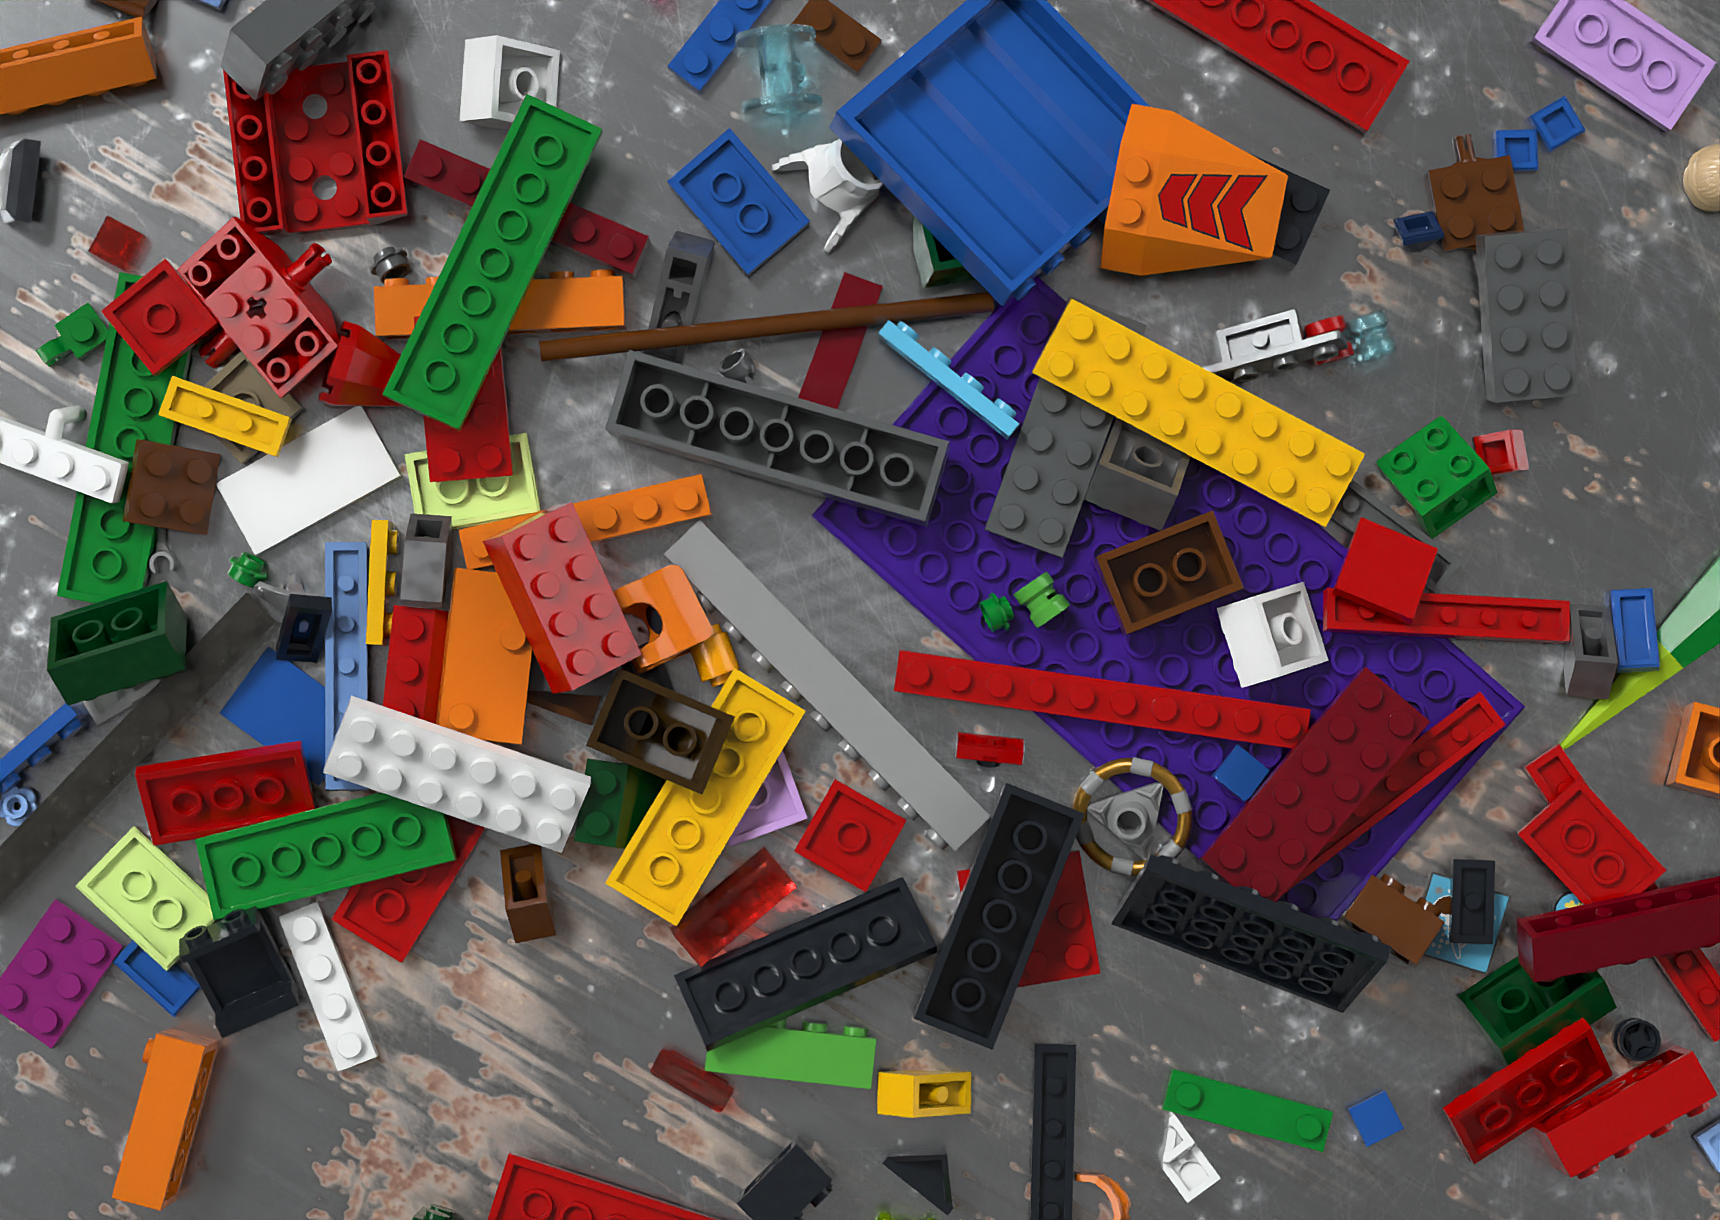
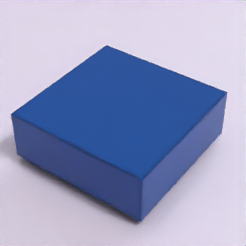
(1556, 124)
(1520, 146)
(1375, 1118)

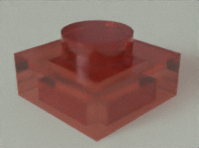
(117, 243)

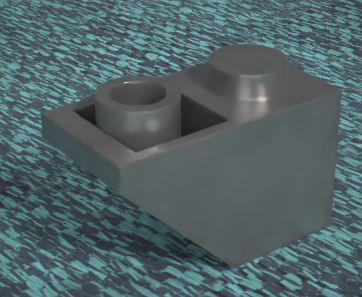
(426, 560)

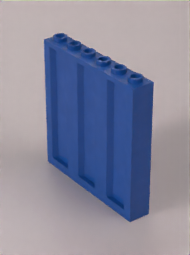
(996, 137)

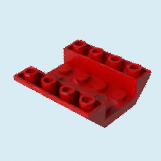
(285, 152)

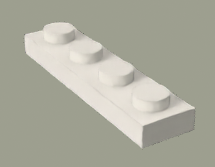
(328, 986)

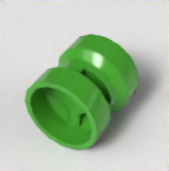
(1041, 599)

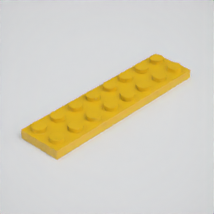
(1198, 412)

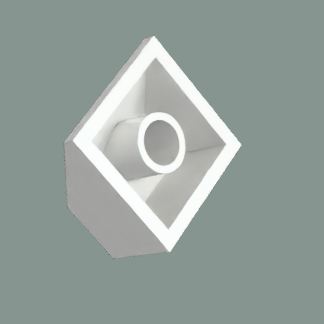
(500, 75)
(1272, 634)

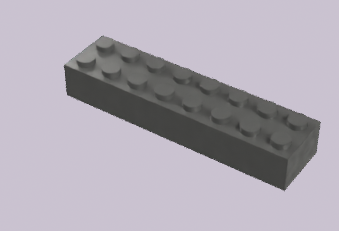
(778, 438)

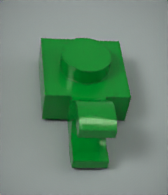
(80, 333)

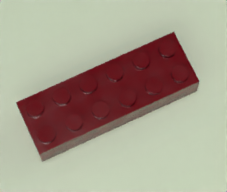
(1315, 787)

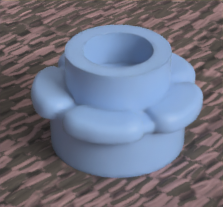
(25, 798)

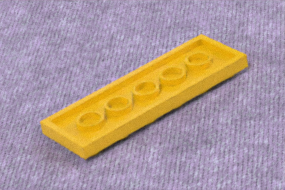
(690, 829)

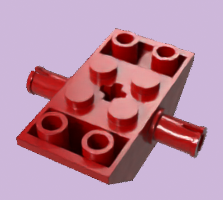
(235, 278)

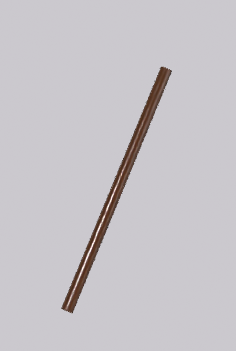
(766, 326)

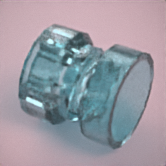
(1371, 336)

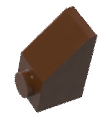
(527, 893)

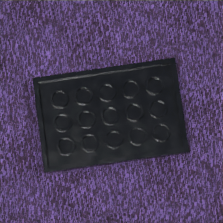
(1250, 933)

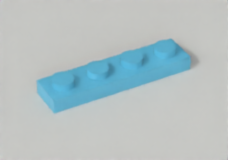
(936, 367)

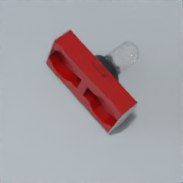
(989, 753)

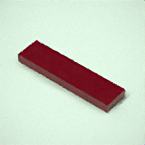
(838, 347)

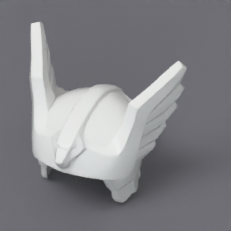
(837, 181)

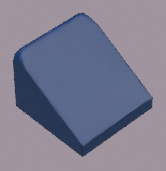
(1240, 773)

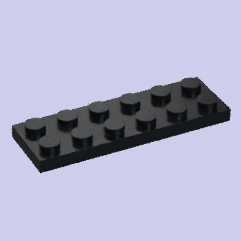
(805, 964)

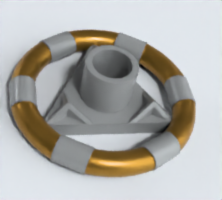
(1132, 813)

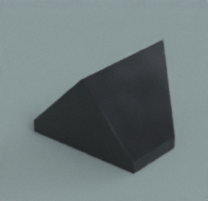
(925, 1172)

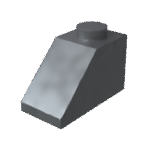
(1591, 653)

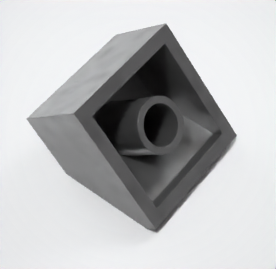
(1137, 475)

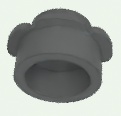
(390, 264)

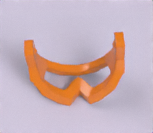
(1116, 1194)

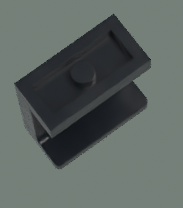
(239, 970)

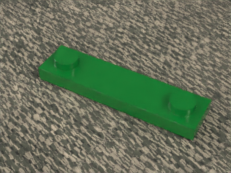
(1247, 1110)

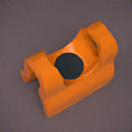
(670, 613)

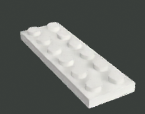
(456, 774)

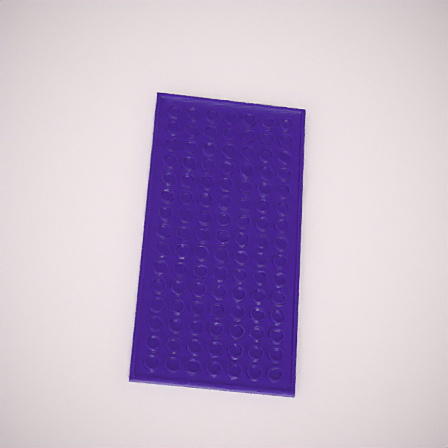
(958, 564)

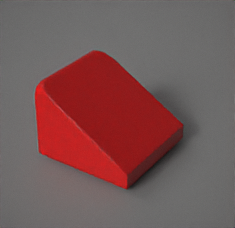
(1503, 451)

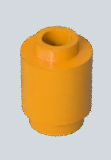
(715, 657)

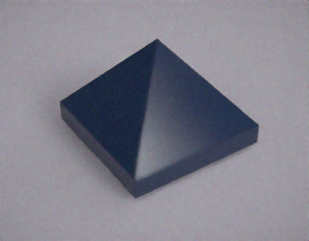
(1419, 230)

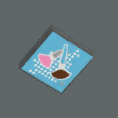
(1465, 955)

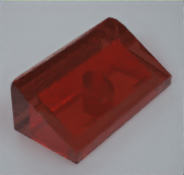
(692, 1079)

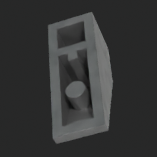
(680, 288)

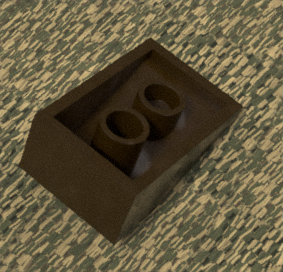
(660, 731)

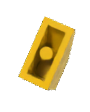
(924, 1093)

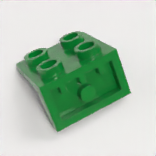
(1438, 476)

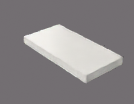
(308, 480)

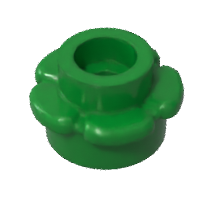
(247, 569)
(996, 612)

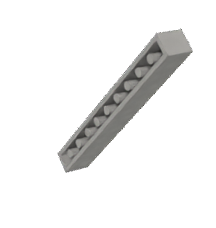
(828, 686)

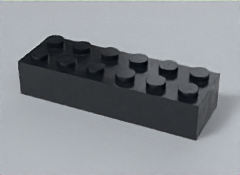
(998, 916)

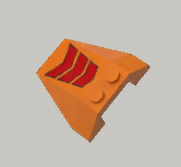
(1187, 199)

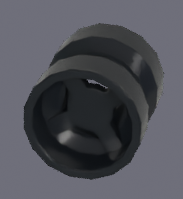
(1643, 1043)

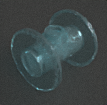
(779, 70)

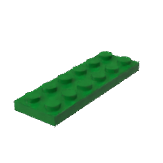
(321, 851)

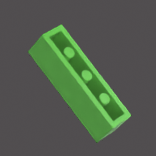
(800, 1055)

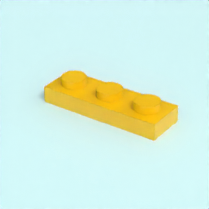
(225, 416)
(382, 581)

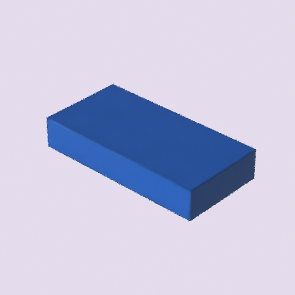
(1634, 630)
(169, 989)

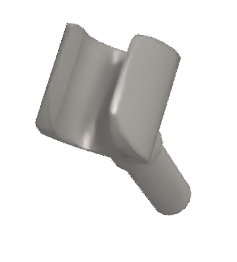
(162, 550)

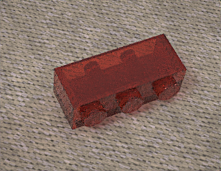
(732, 906)

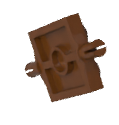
(1474, 197)

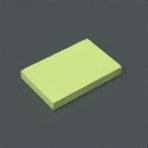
(480, 499)
(147, 897)

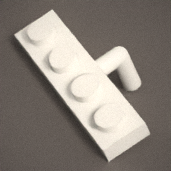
(61, 460)

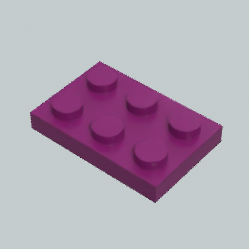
(56, 972)

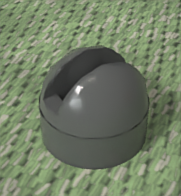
(737, 366)

